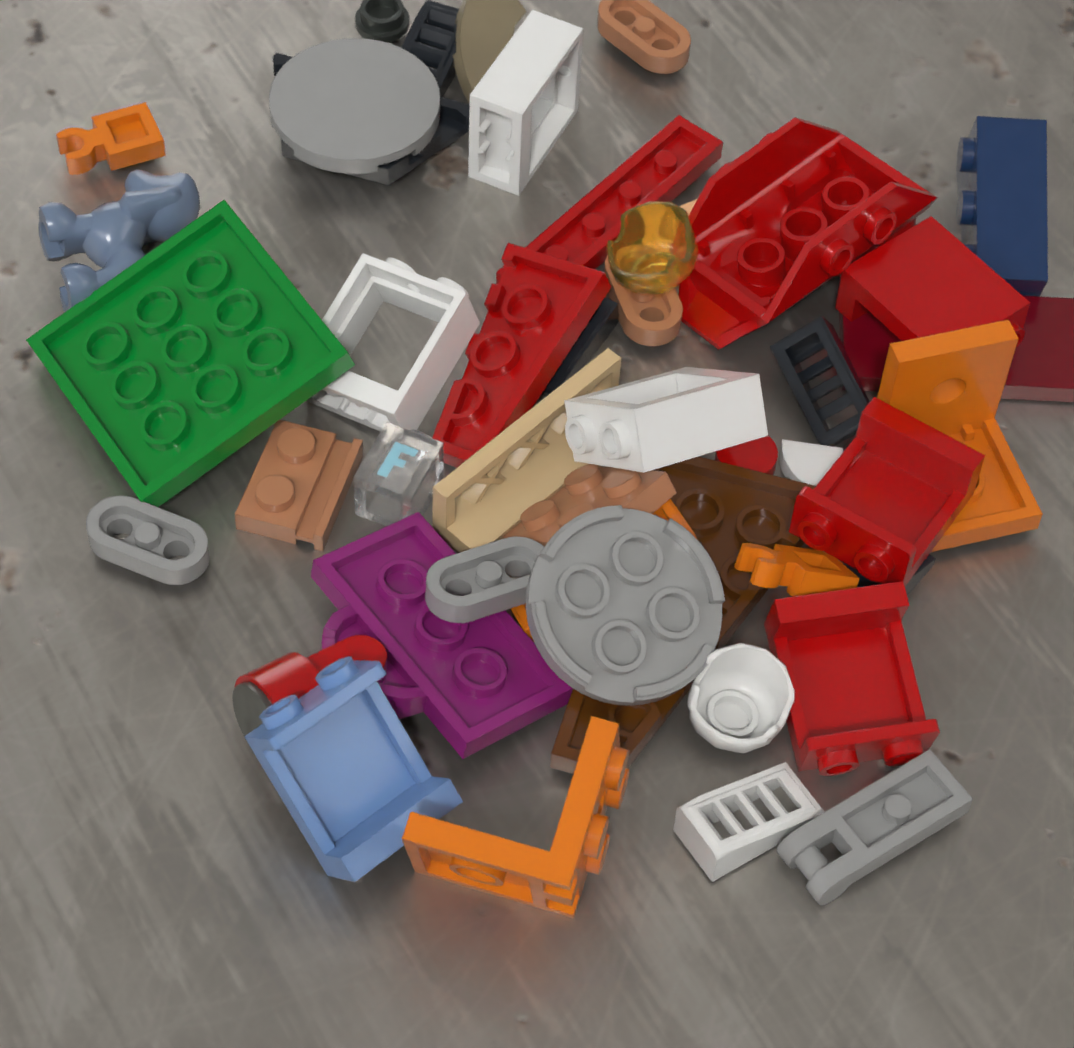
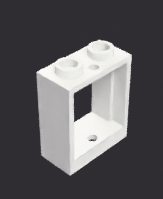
(524, 102)
(353, 311)
(665, 418)

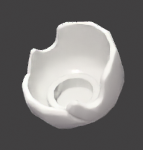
(741, 698)

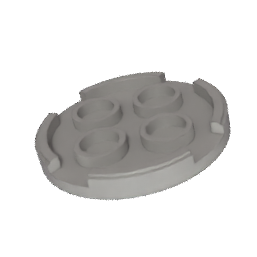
(354, 105)
(624, 605)

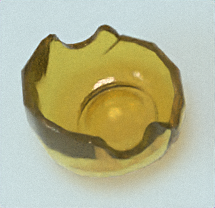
(653, 248)

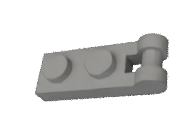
(875, 825)

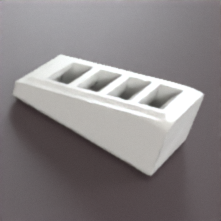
(721, 855)

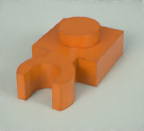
(118, 136)
(798, 568)

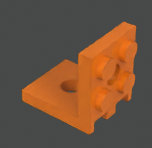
(956, 388)
(523, 872)

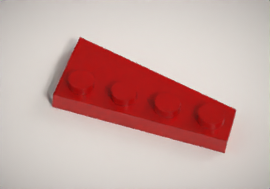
(522, 342)

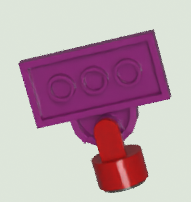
(466, 677)

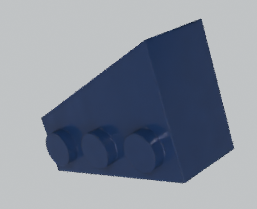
(1005, 198)

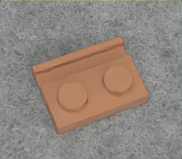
(299, 485)

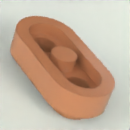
(645, 34)
(646, 317)

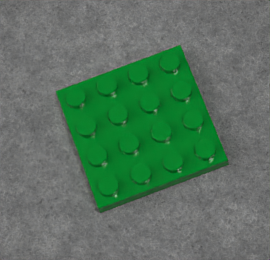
(189, 354)

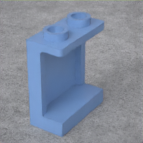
(347, 768)

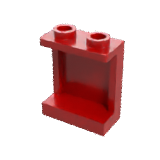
(928, 286)
(888, 495)
(850, 678)

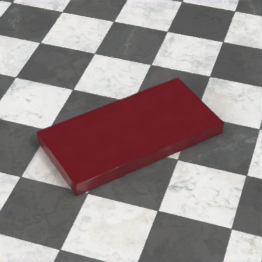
(1039, 368)

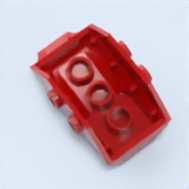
(787, 225)

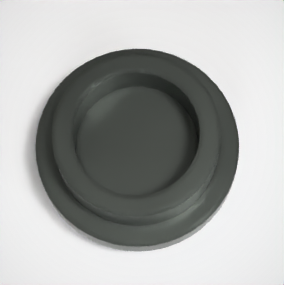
(382, 20)

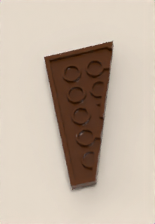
(724, 510)

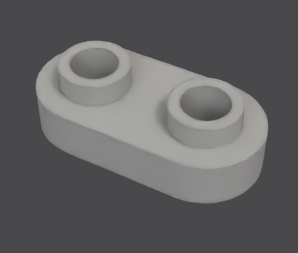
(151, 542)
(479, 580)

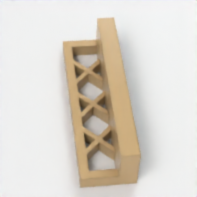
(516, 466)

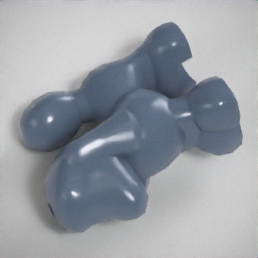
(117, 230)

